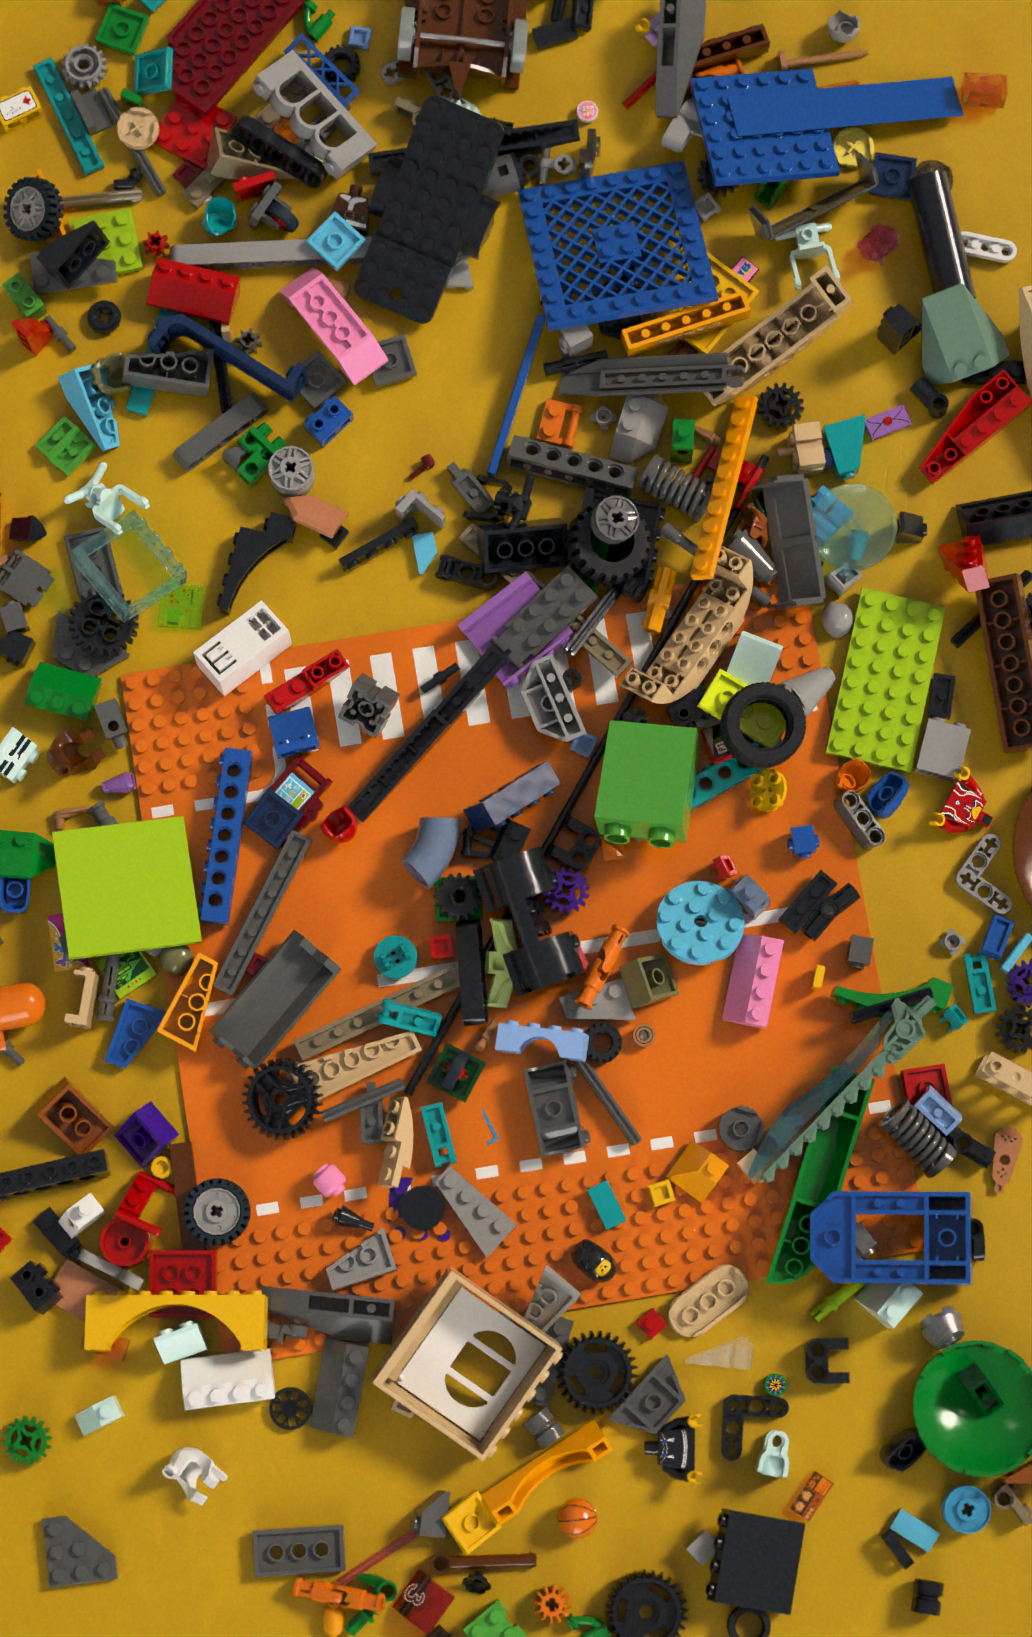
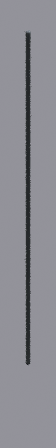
(574, 796)

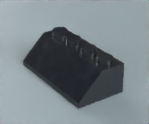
(997, 518)
(527, 547)

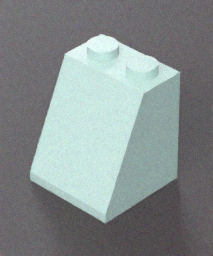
(754, 659)
(888, 1301)

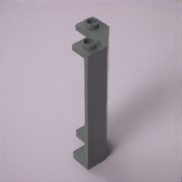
(274, 1000)

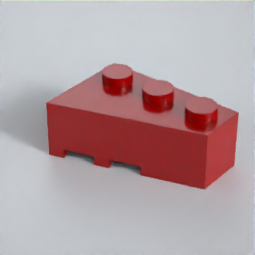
(966, 562)

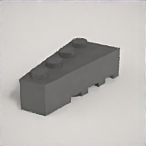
(170, 372)

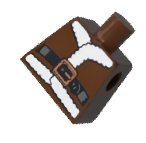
(353, 209)

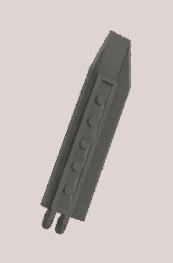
(652, 375)

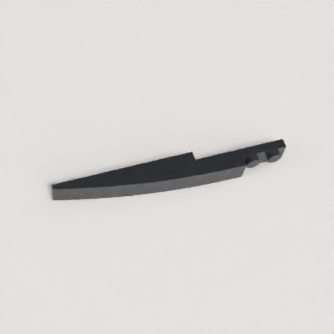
(515, 140)
(428, 733)

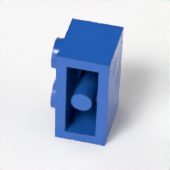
(328, 421)

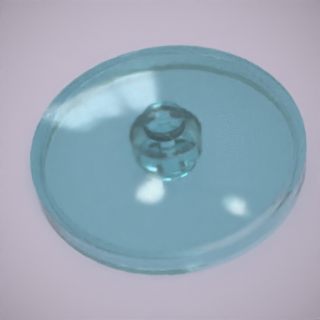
(854, 526)

